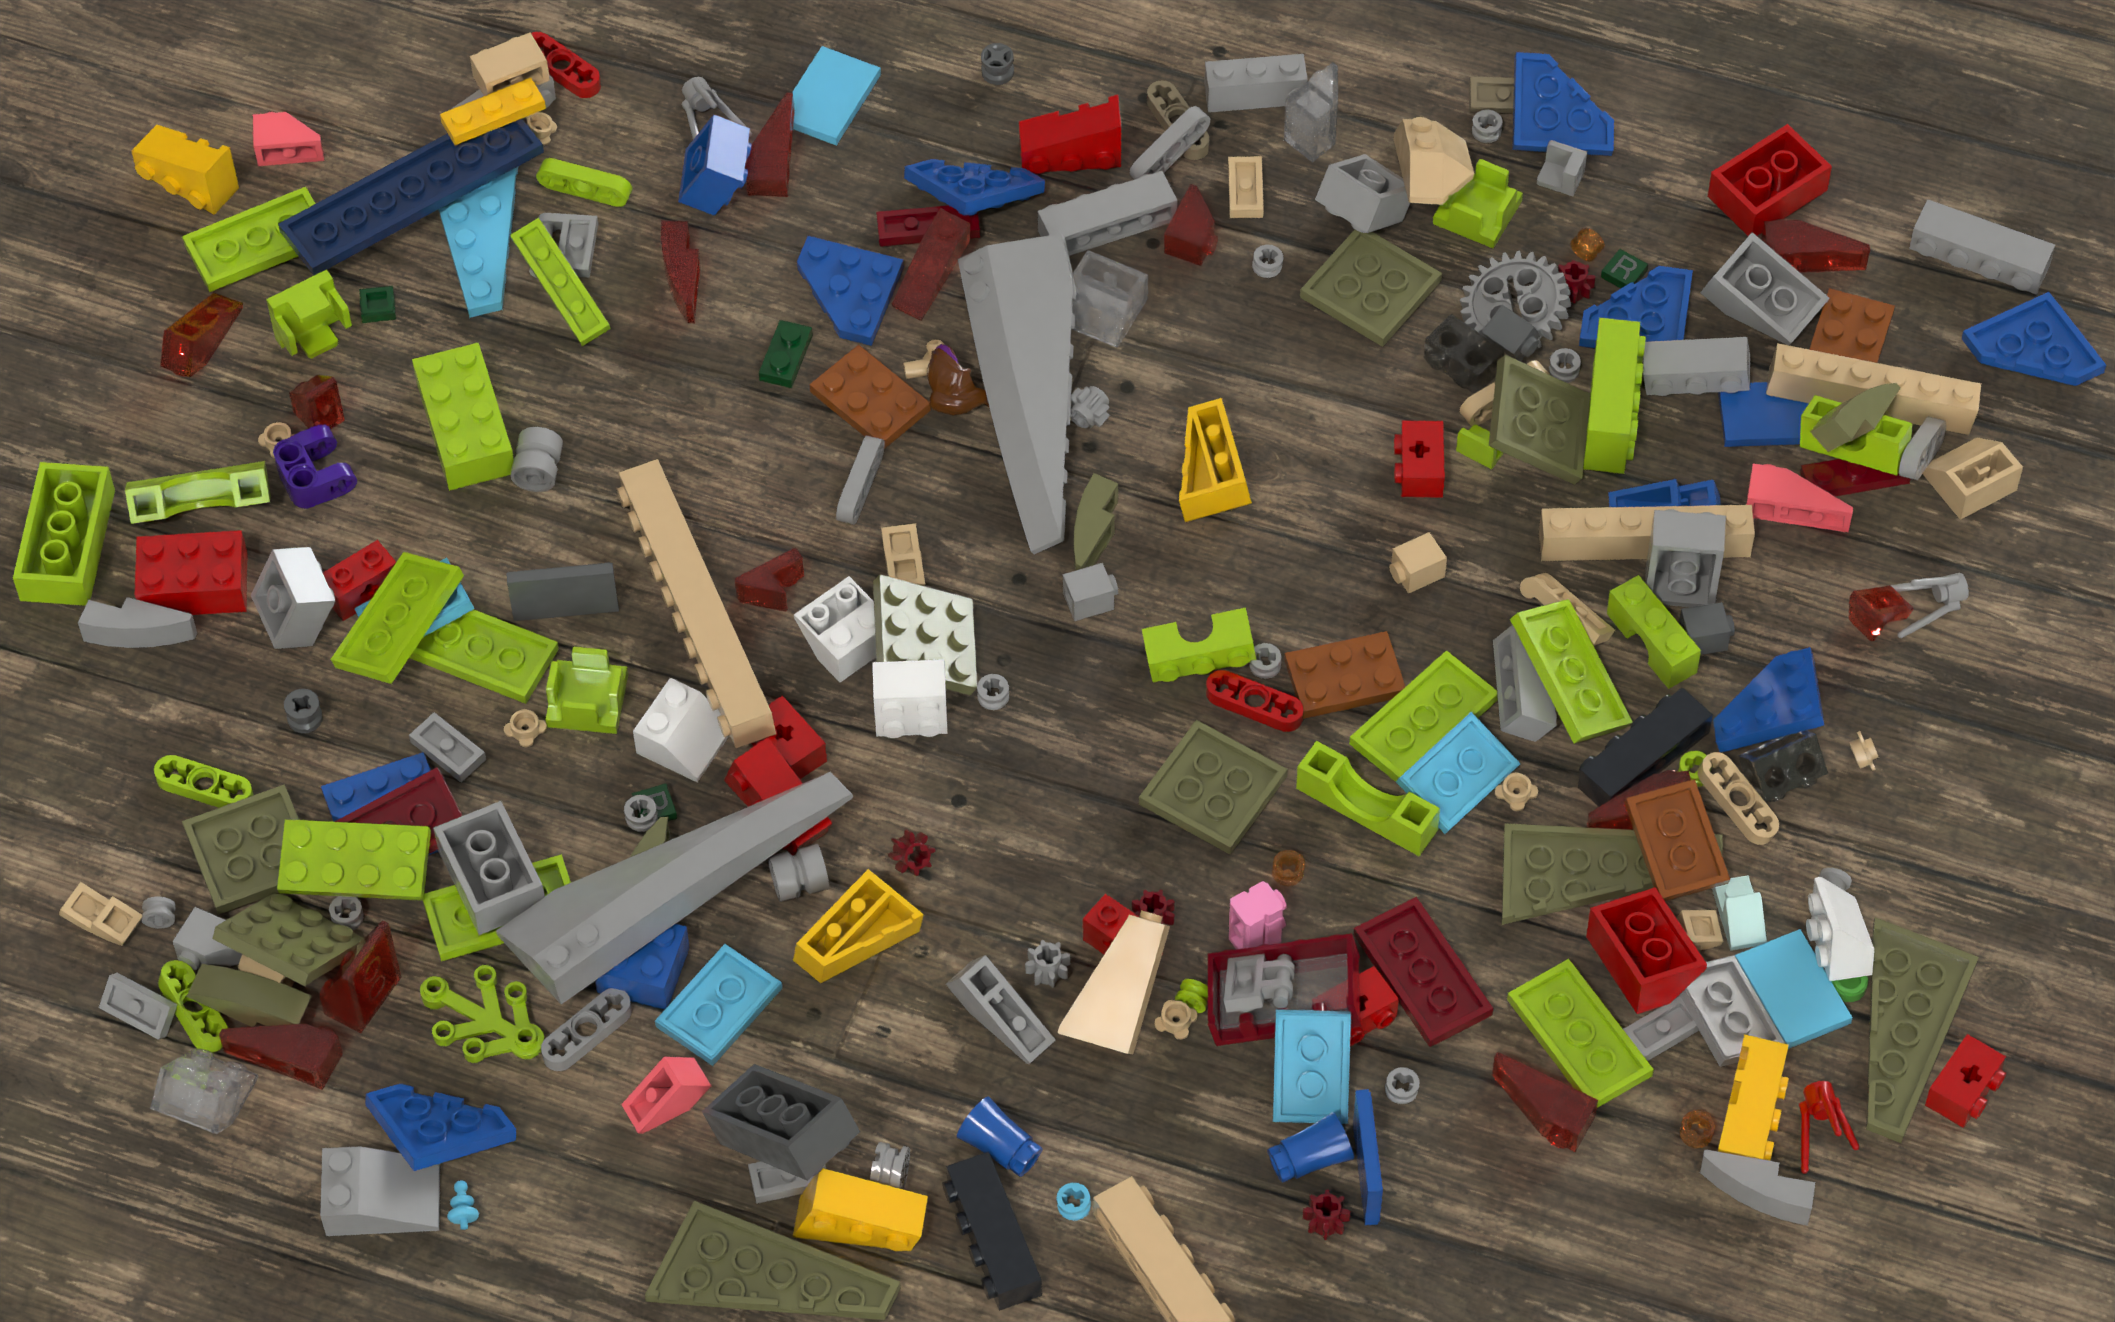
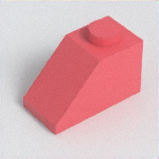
(284, 140)
(666, 1093)

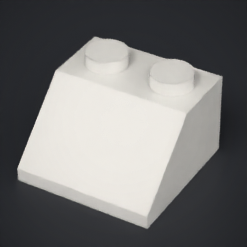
(680, 731)

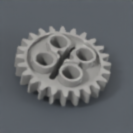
(1546, 294)

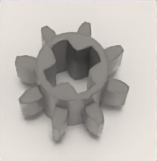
(1089, 407)
(1051, 972)

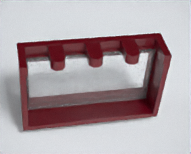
(1323, 981)

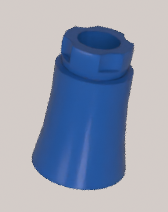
(996, 1133)
(1311, 1149)

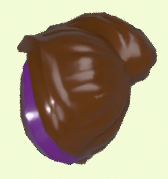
(951, 384)

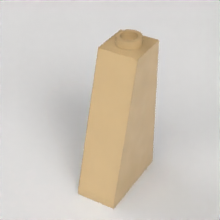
(1119, 990)

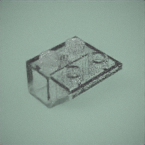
(1313, 114)
(1107, 298)
(203, 1090)

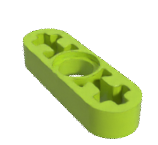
(568, 179)
(194, 771)
(191, 1021)

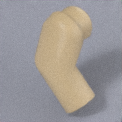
(919, 367)

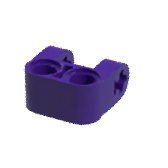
(321, 484)

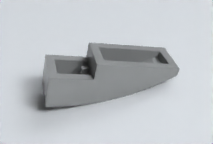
(135, 625)
(1759, 1186)

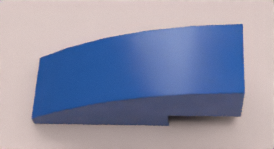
(1667, 494)

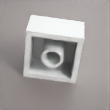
(910, 698)

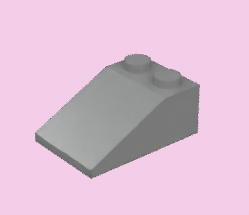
(1764, 291)
(376, 1193)

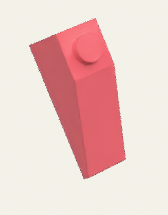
(1789, 498)

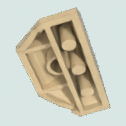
(1431, 160)

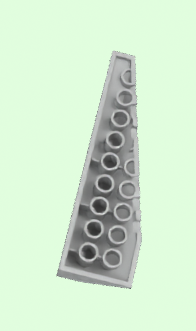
(1021, 330)
(616, 911)

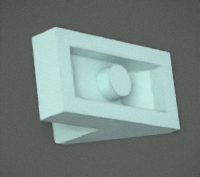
(1741, 913)

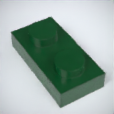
(785, 354)

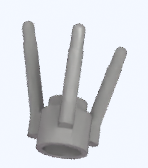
(701, 97)
(1945, 589)

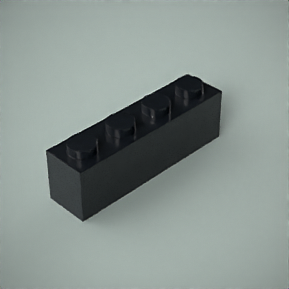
(1646, 748)
(993, 1231)

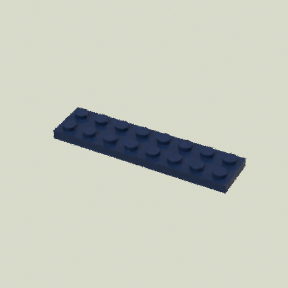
(404, 193)

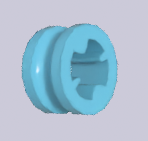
(1079, 1192)

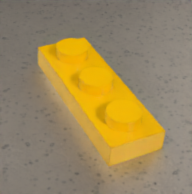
(492, 111)

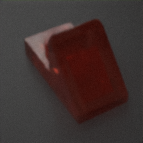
(765, 583)
(1875, 607)

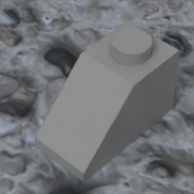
(195, 942)

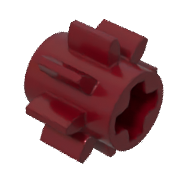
(1577, 280)
(904, 847)
(1156, 904)
(1326, 1204)

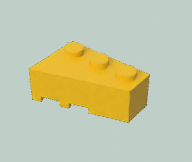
(187, 167)
(1211, 466)
(856, 928)
(1753, 1099)
(859, 1212)

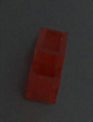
(681, 266)

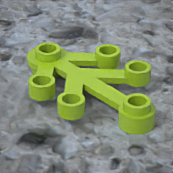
(484, 1020)

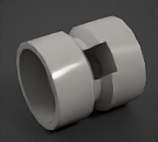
(536, 459)
(798, 872)

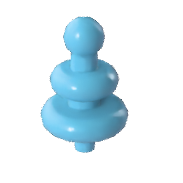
(462, 1206)

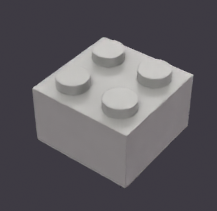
(1364, 194)
(292, 597)

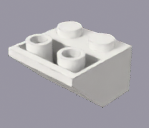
(840, 628)
(1839, 932)

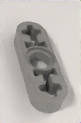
(1172, 143)
(1922, 448)
(860, 480)
(559, 1038)

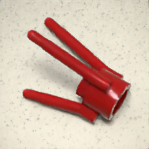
(1823, 1105)

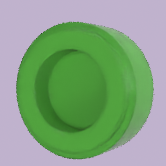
(1852, 988)

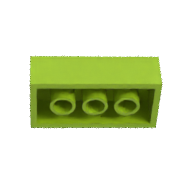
(1614, 395)
(463, 416)
(64, 533)

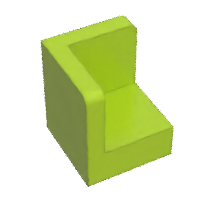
(1475, 445)

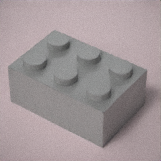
(1685, 557)
(489, 866)

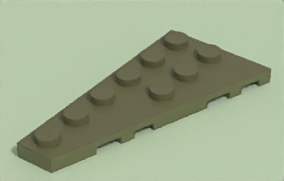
(1568, 868)
(1912, 1007)
(748, 1267)

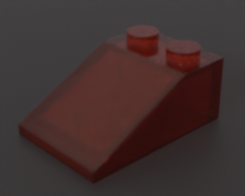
(363, 980)

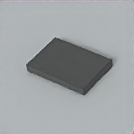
(562, 591)

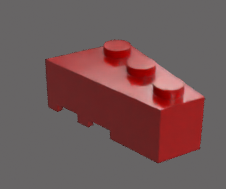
(1072, 140)
(764, 774)

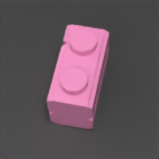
(1256, 917)

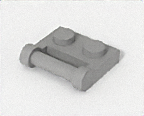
(576, 239)

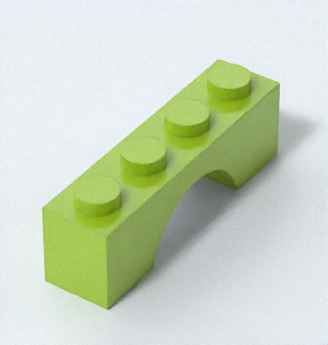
(183, 492)
(1333, 781)

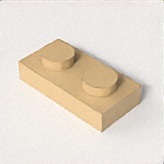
(1245, 187)

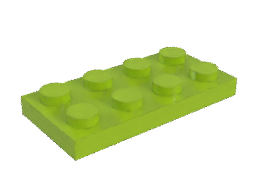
(245, 241)
(397, 617)
(489, 654)
(1571, 671)
(1422, 715)
(354, 859)
(452, 925)
(1580, 1033)

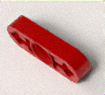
(568, 77)
(1261, 714)

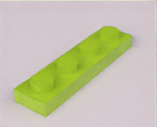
(560, 282)

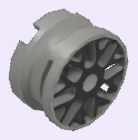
(890, 1166)

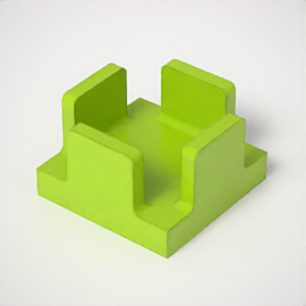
(1481, 206)
(305, 313)
(586, 692)

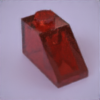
(1191, 229)
(318, 402)

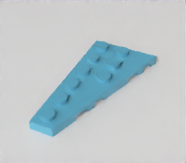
(478, 241)

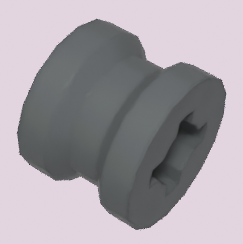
(1002, 58)
(305, 719)

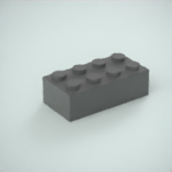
(781, 1122)

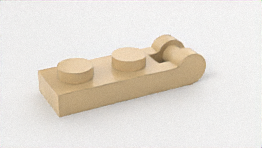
(1549, 591)

